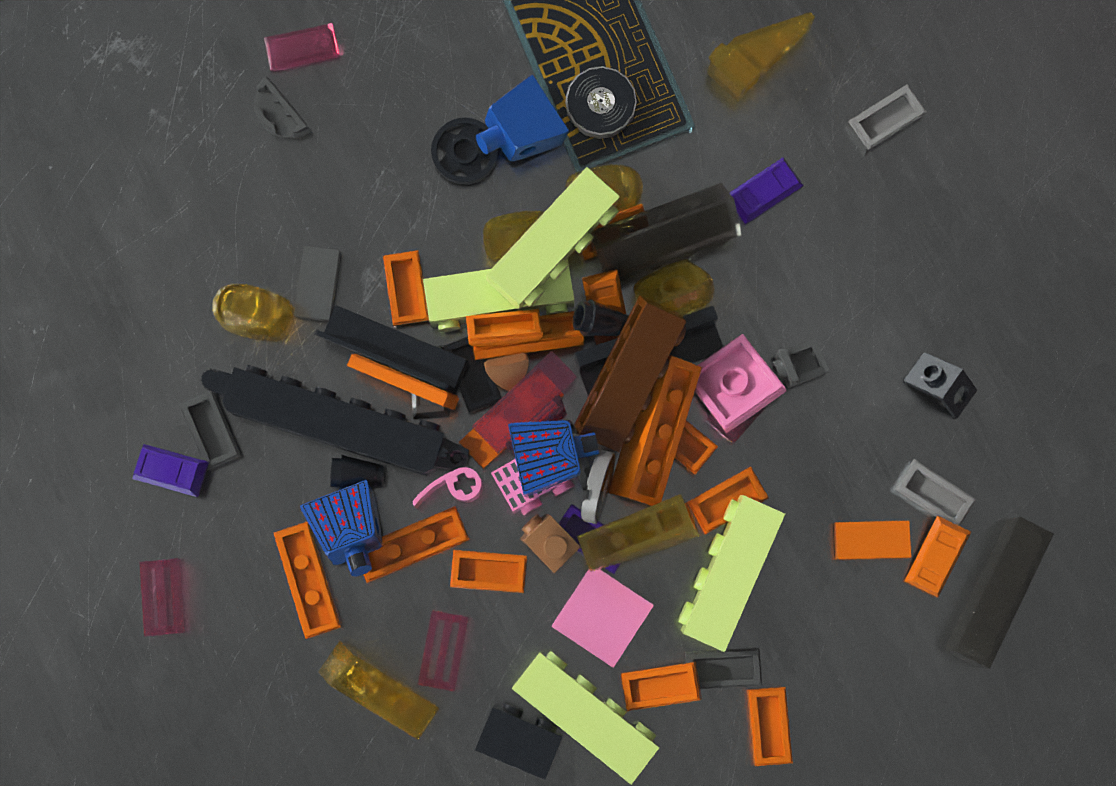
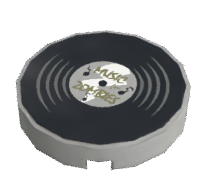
(600, 102)
(598, 486)

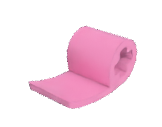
(452, 479)

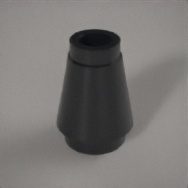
(597, 319)
(350, 470)

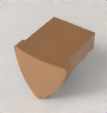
(507, 370)

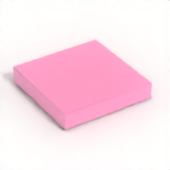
(736, 383)
(602, 616)

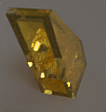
(754, 54)
(639, 534)
(377, 690)

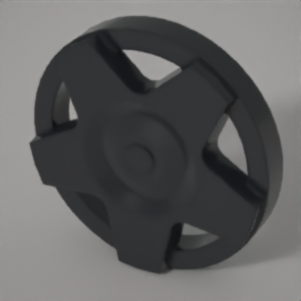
(462, 152)

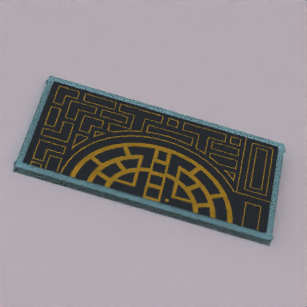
(578, 35)

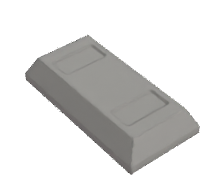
(887, 117)
(934, 493)

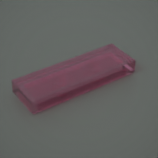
(524, 400)

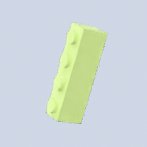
(553, 239)
(469, 294)
(731, 573)
(586, 717)

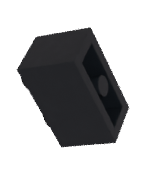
(520, 741)

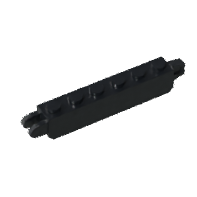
(335, 422)

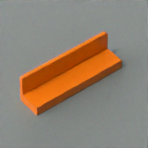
(649, 455)

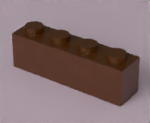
(630, 373)

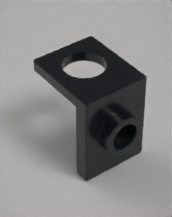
(942, 382)

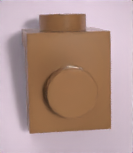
(549, 541)

